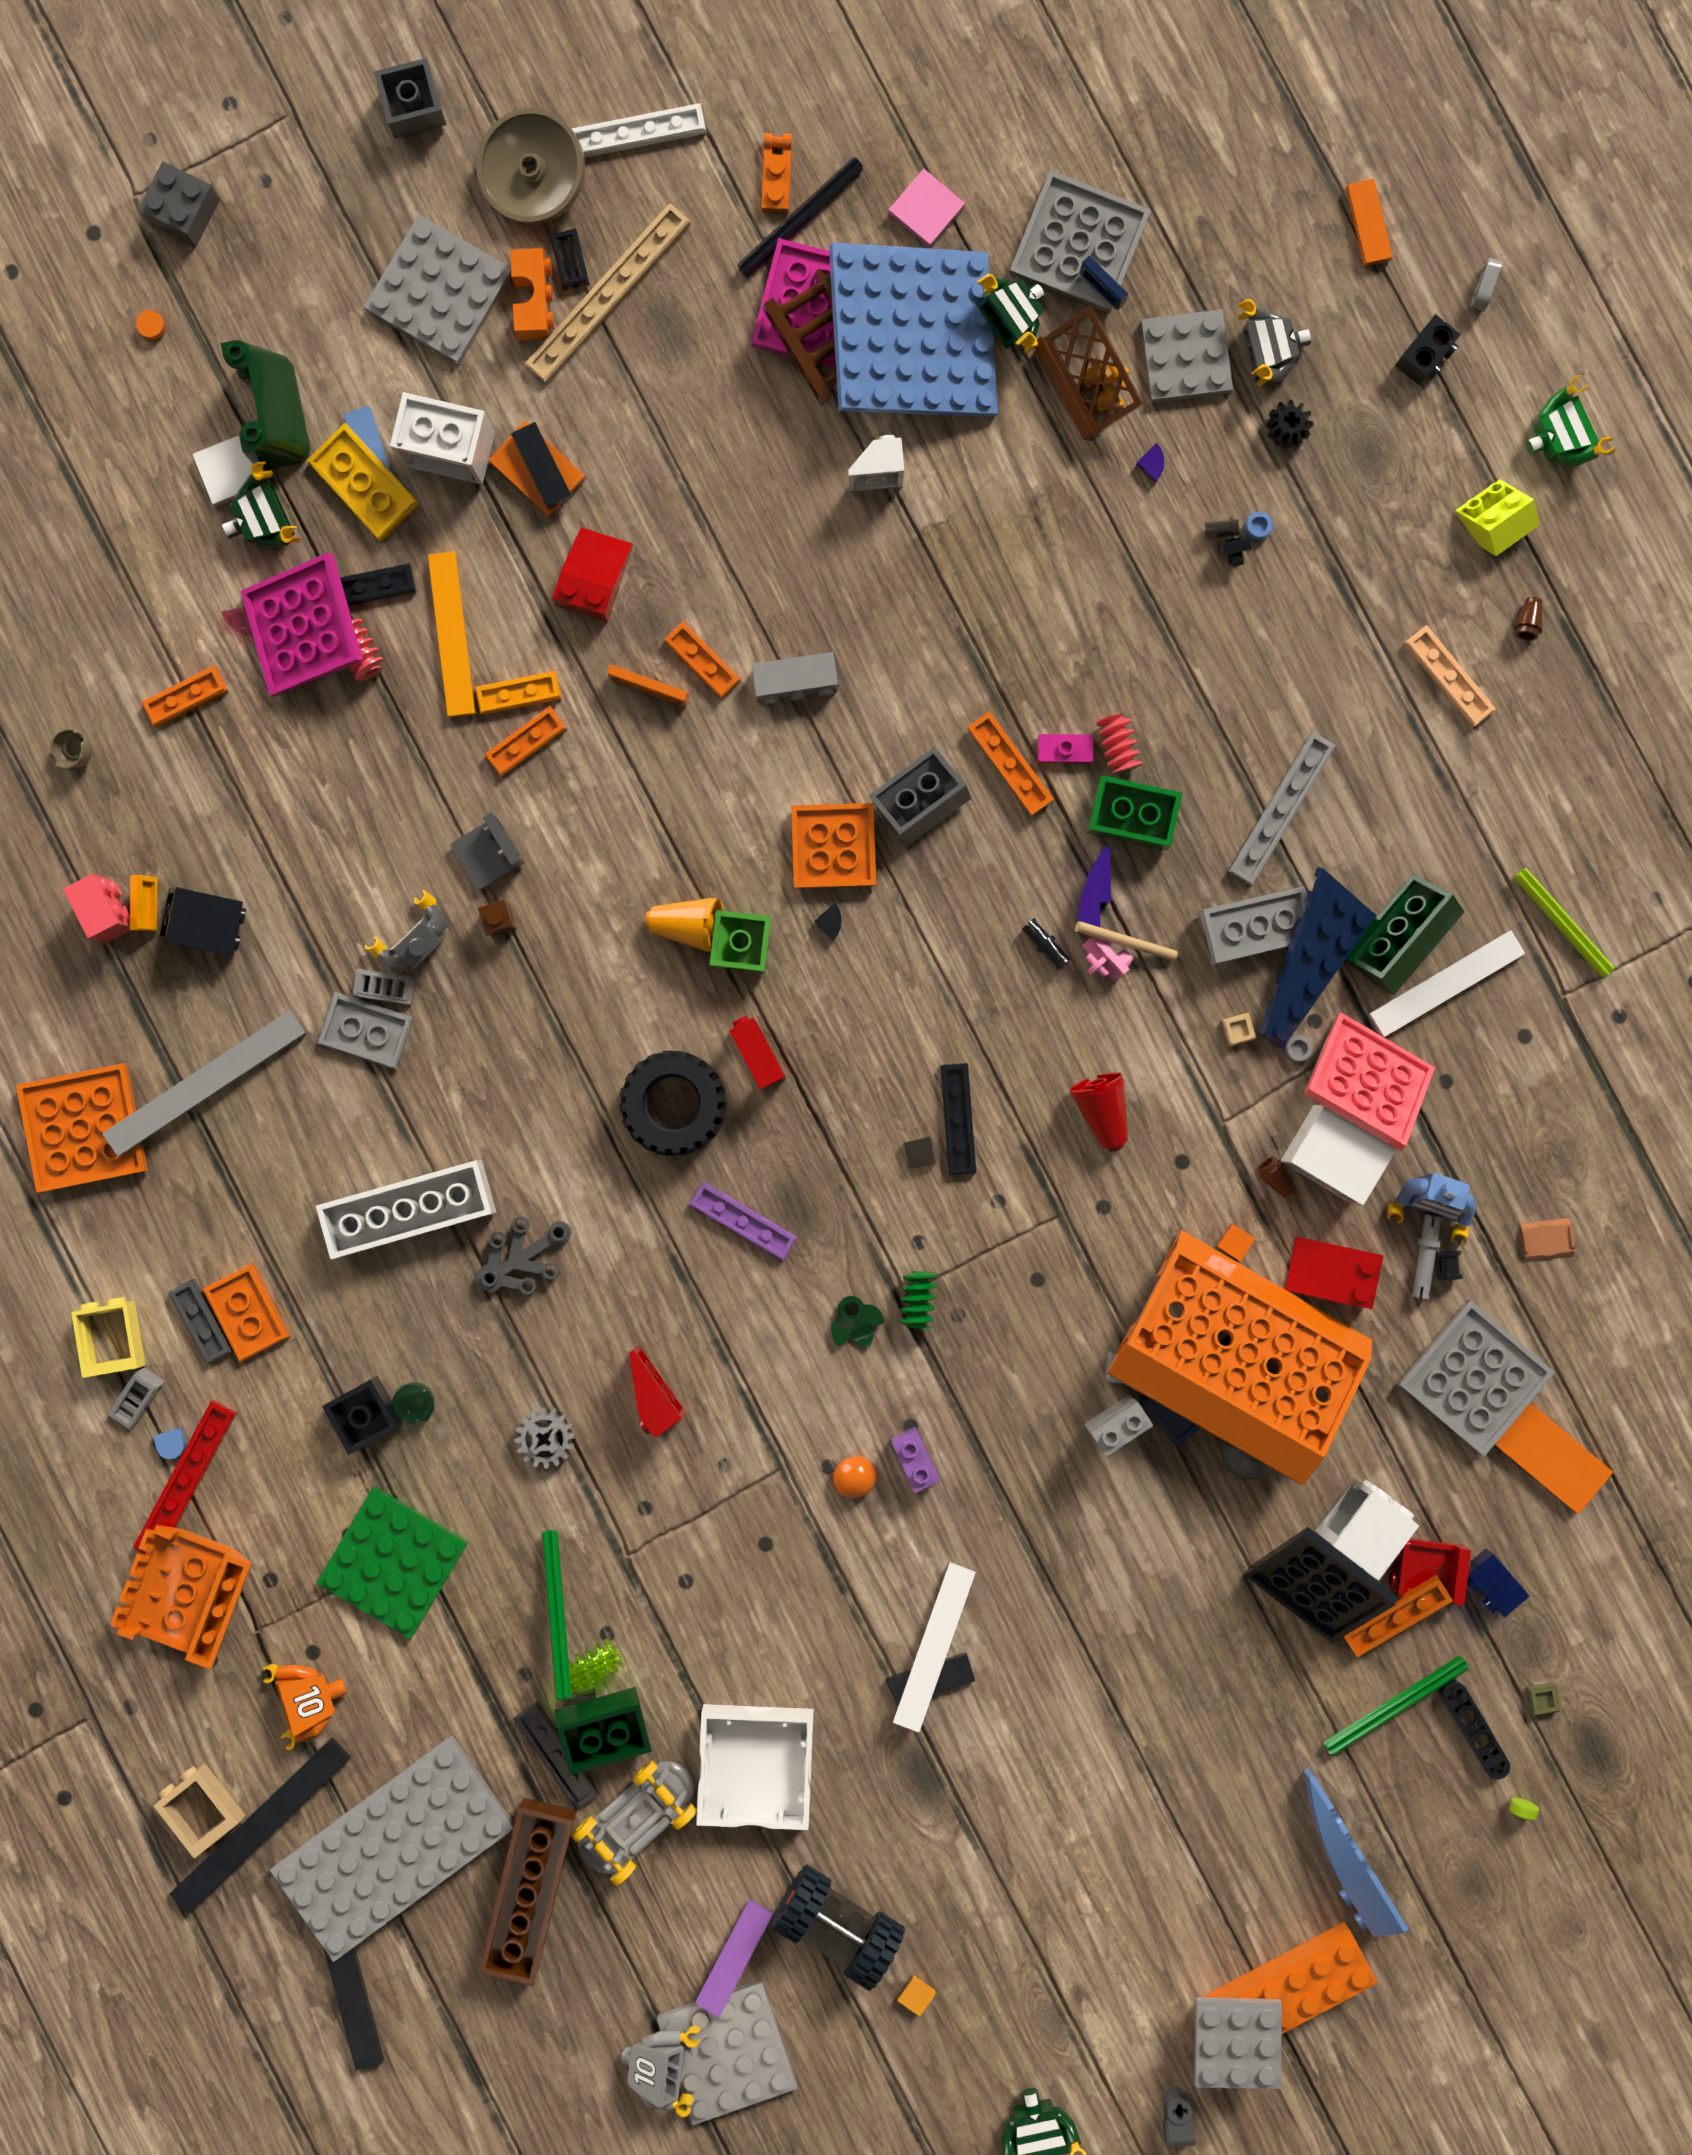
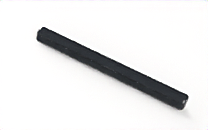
(800, 216)

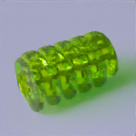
(594, 1665)

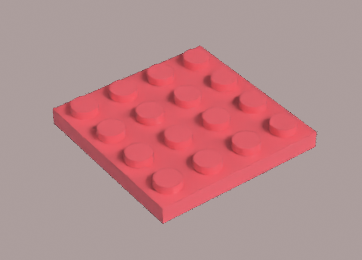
(1370, 1081)

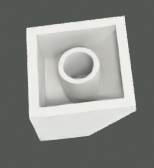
(878, 466)

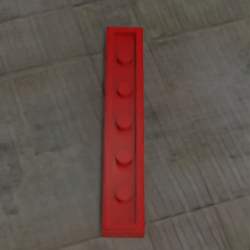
(190, 1468)

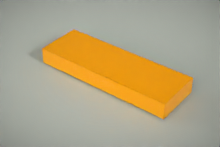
(518, 693)

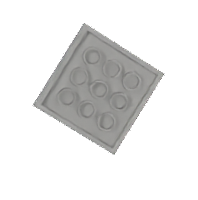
(1071, 225)
(438, 289)
(1476, 1378)
(738, 2053)

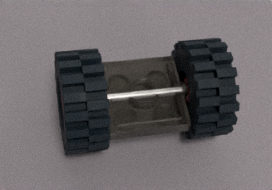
(838, 1927)

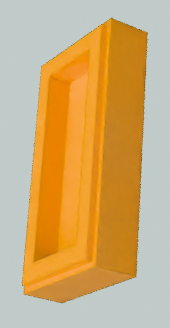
(143, 903)

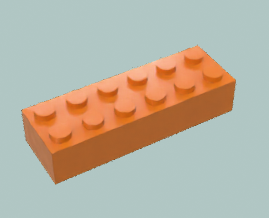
(1307, 1977)

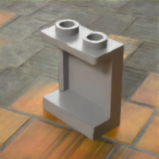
(1118, 1425)

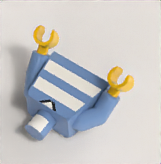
(1438, 1197)

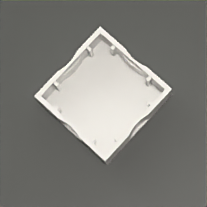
(755, 1766)

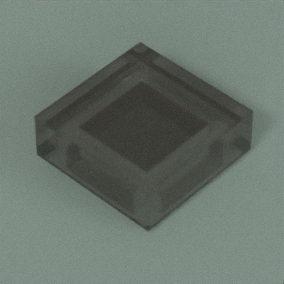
(919, 1152)

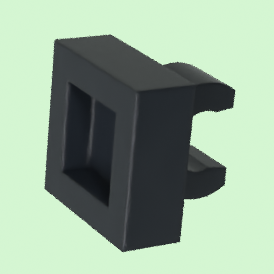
(1234, 549)

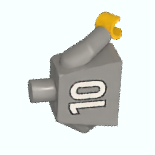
(657, 2069)

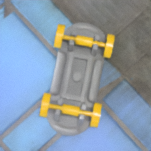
(635, 1818)

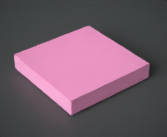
(926, 208)

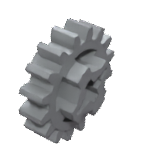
(536, 1428)

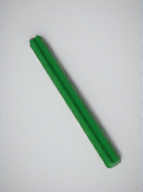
(556, 1615)
(1396, 1705)

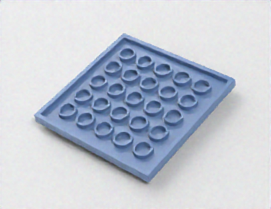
(911, 331)

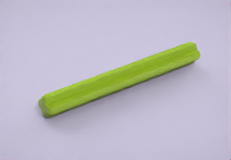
(1564, 922)

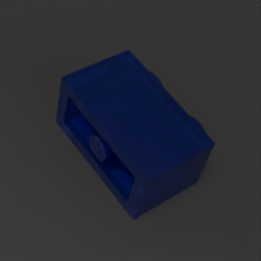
(1495, 1583)

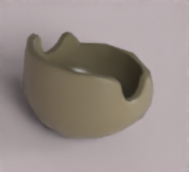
(70, 748)

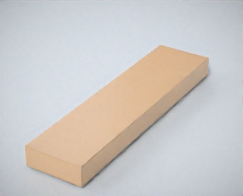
(1449, 676)

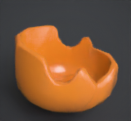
(854, 1477)

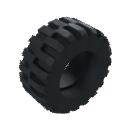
(635, 1100)

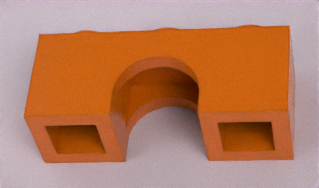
(531, 270)

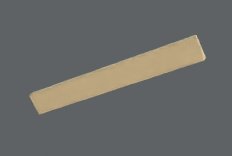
(607, 293)

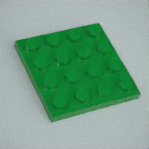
(392, 1562)

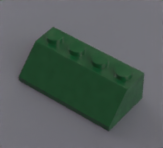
(1404, 933)

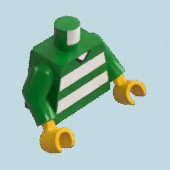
(1566, 430)

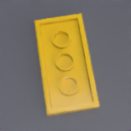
(362, 482)

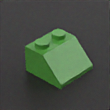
(740, 941)

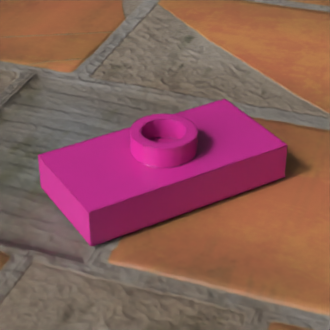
(1065, 748)

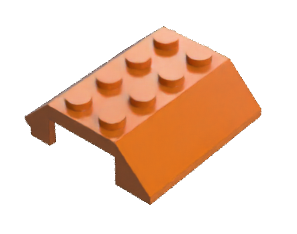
(182, 1592)

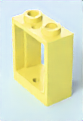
(84, 1339)

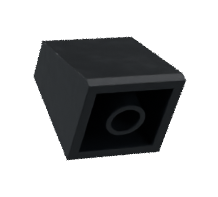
(201, 921)

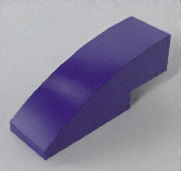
(1095, 890)

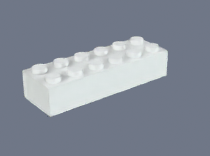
(406, 1209)

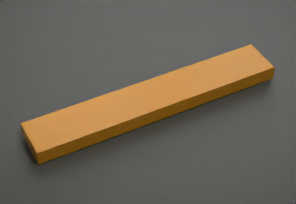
(452, 634)

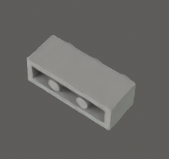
(795, 677)

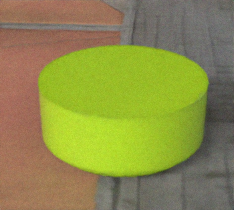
(1524, 1809)

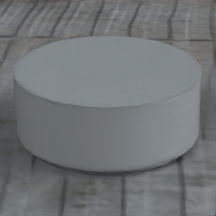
(1298, 1048)

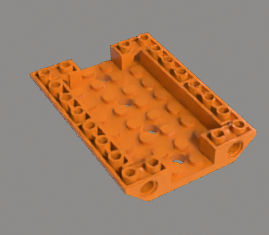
(1229, 1386)

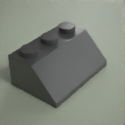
(920, 796)

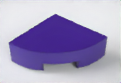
(1152, 463)

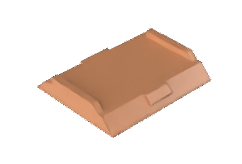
(1547, 1239)

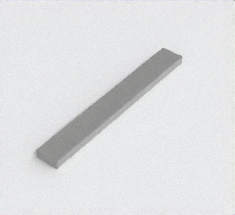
(204, 1083)

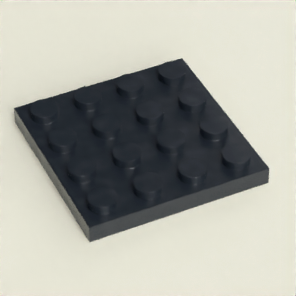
(1321, 1585)

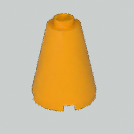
(685, 922)

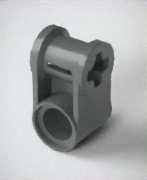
(1178, 2120)

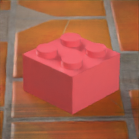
(99, 908)

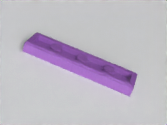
(743, 1220)
(734, 1958)

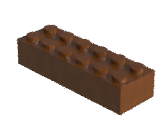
(528, 1891)

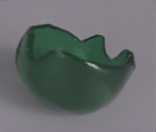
(413, 1402)

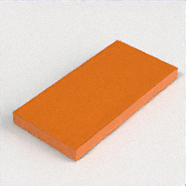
(1554, 1458)

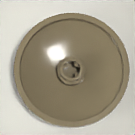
(530, 166)

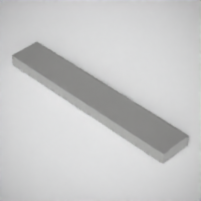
(1281, 809)

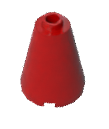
(1104, 1108)

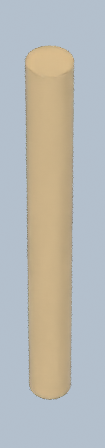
(1126, 941)

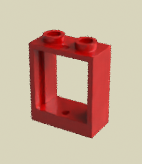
(756, 1052)

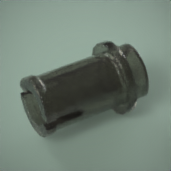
(1222, 529)
(580, 1697)

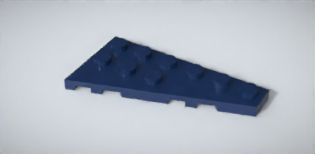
(1318, 948)

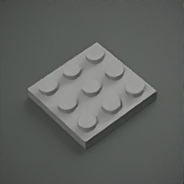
(1186, 356)
(1238, 2043)

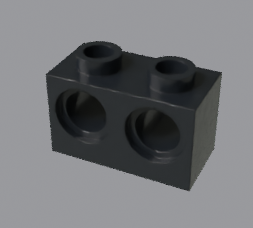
(1428, 350)

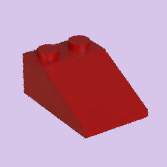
(592, 574)
(1334, 1272)
(654, 1399)

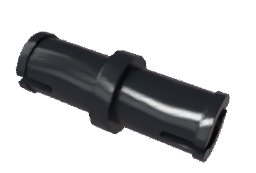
(1046, 944)

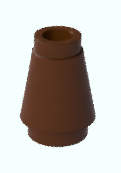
(1530, 620)
(1276, 1176)

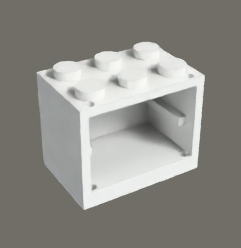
(442, 438)
(1338, 1155)
(1368, 1527)

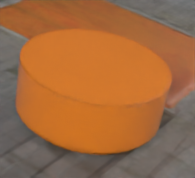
(150, 325)

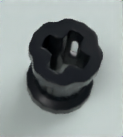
(1449, 1265)

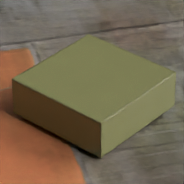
(1543, 1699)

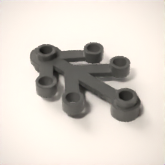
(519, 1258)

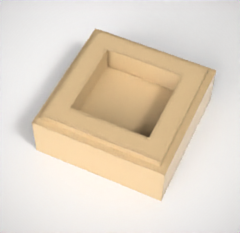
(1238, 1029)

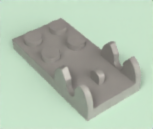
(1252, 924)

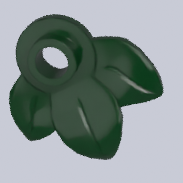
(858, 1325)

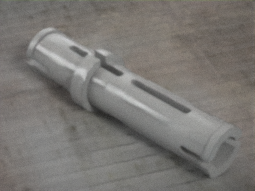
(1426, 1257)

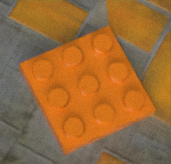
(833, 845)

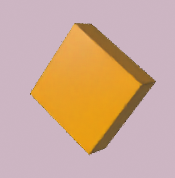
(916, 1995)

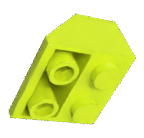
(1499, 517)

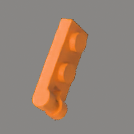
(776, 174)

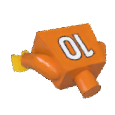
(304, 1700)

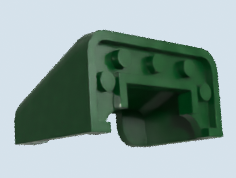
(281, 431)

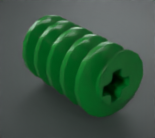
(918, 1299)

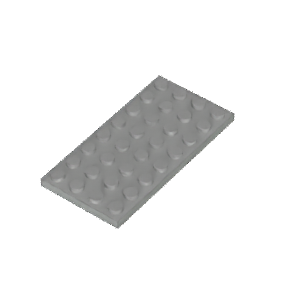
(392, 1848)

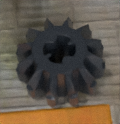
(1280, 427)

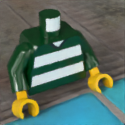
(1012, 310)
(260, 513)
(1039, 2129)

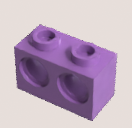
(915, 1459)

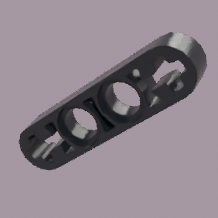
(1472, 1730)

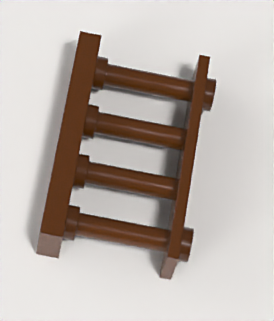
(793, 337)

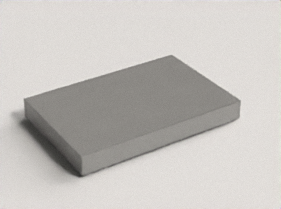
(365, 1030)

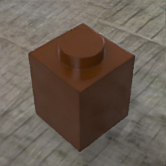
(497, 918)

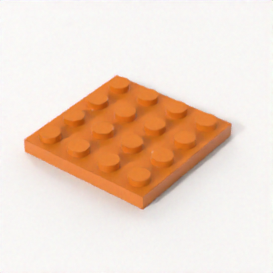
(66, 1125)

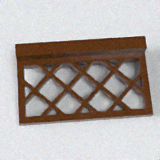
(1071, 392)

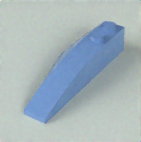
(1352, 1871)

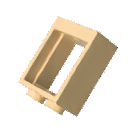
(219, 1797)

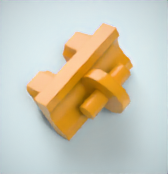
(1105, 396)

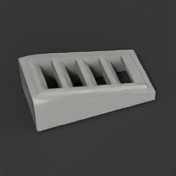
(360, 984)
(144, 1382)

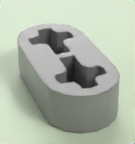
(1486, 284)

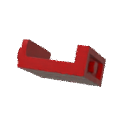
(1424, 1559)

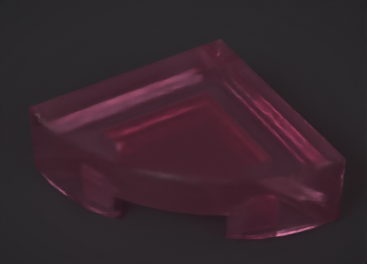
(238, 620)

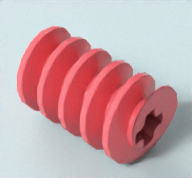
(369, 666)
(1119, 743)

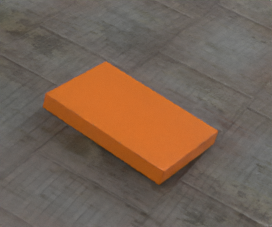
(512, 466)
(246, 1312)

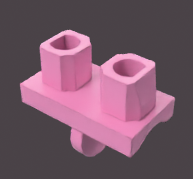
(1105, 960)

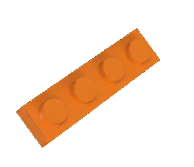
(1010, 763)
(1408, 1610)

